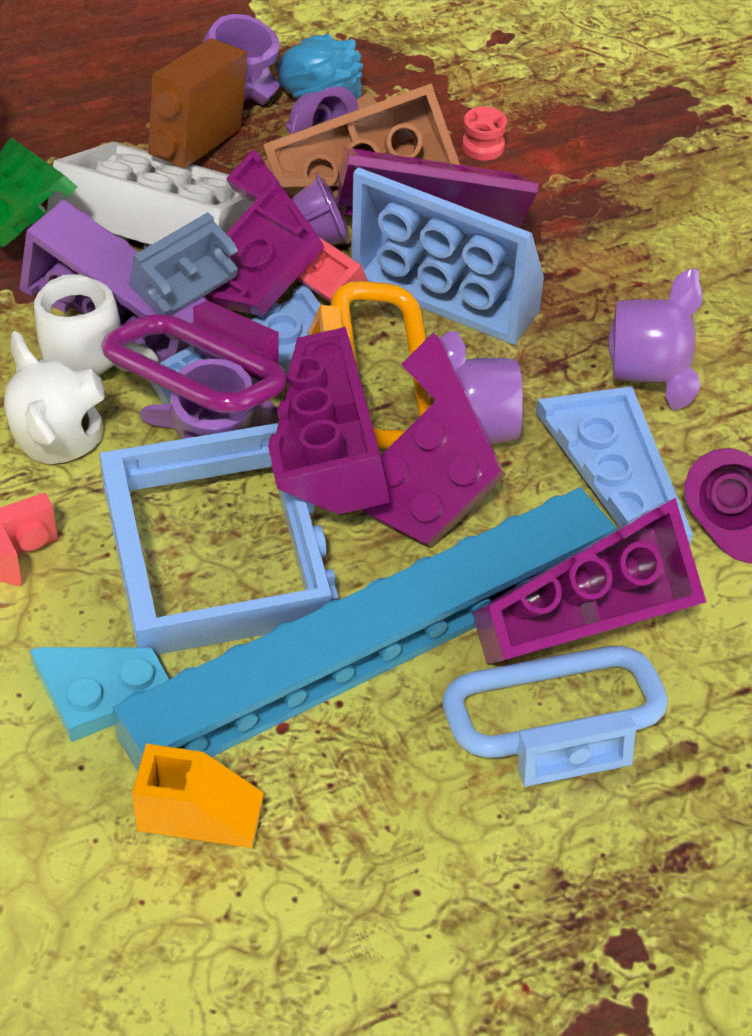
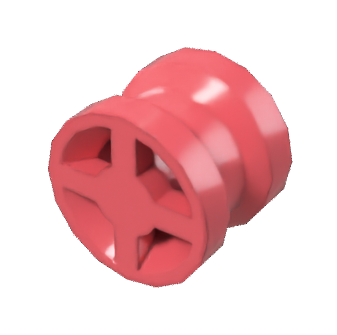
(484, 133)

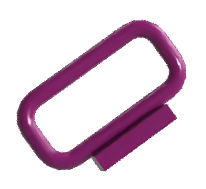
(215, 334)

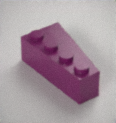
(610, 583)

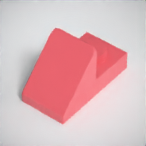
(24, 528)

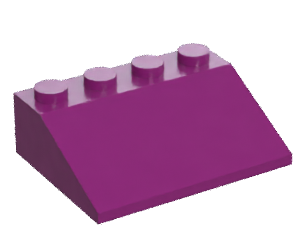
(485, 191)

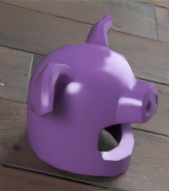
(262, 48)
(658, 340)
(492, 388)
(194, 420)

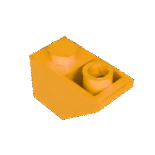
(194, 798)

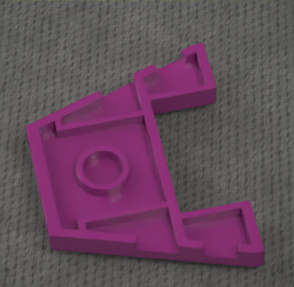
(270, 238)
(441, 459)

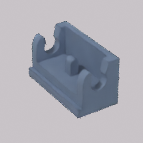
(183, 266)

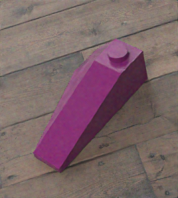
(325, 431)

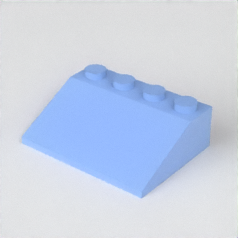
(446, 256)

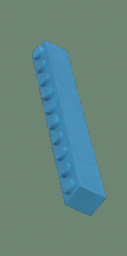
(353, 637)

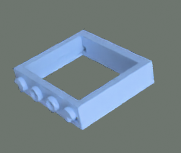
(192, 460)

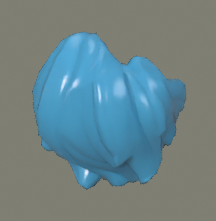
(321, 64)

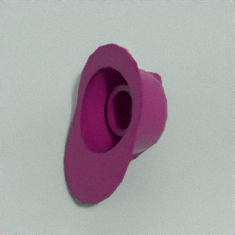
(721, 499)

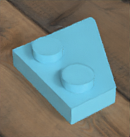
(92, 680)

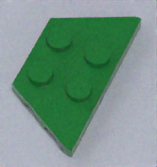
(23, 187)

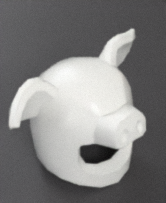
(78, 338)
(47, 407)

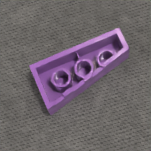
(74, 244)

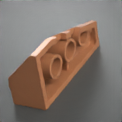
(397, 126)

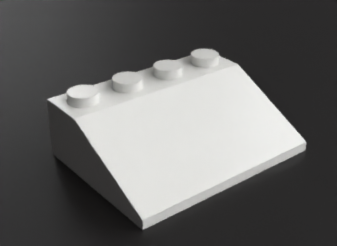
(144, 195)

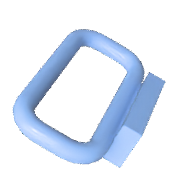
(568, 746)

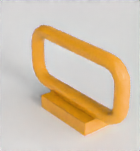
(339, 316)

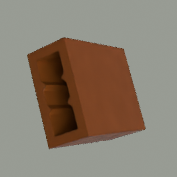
(197, 102)

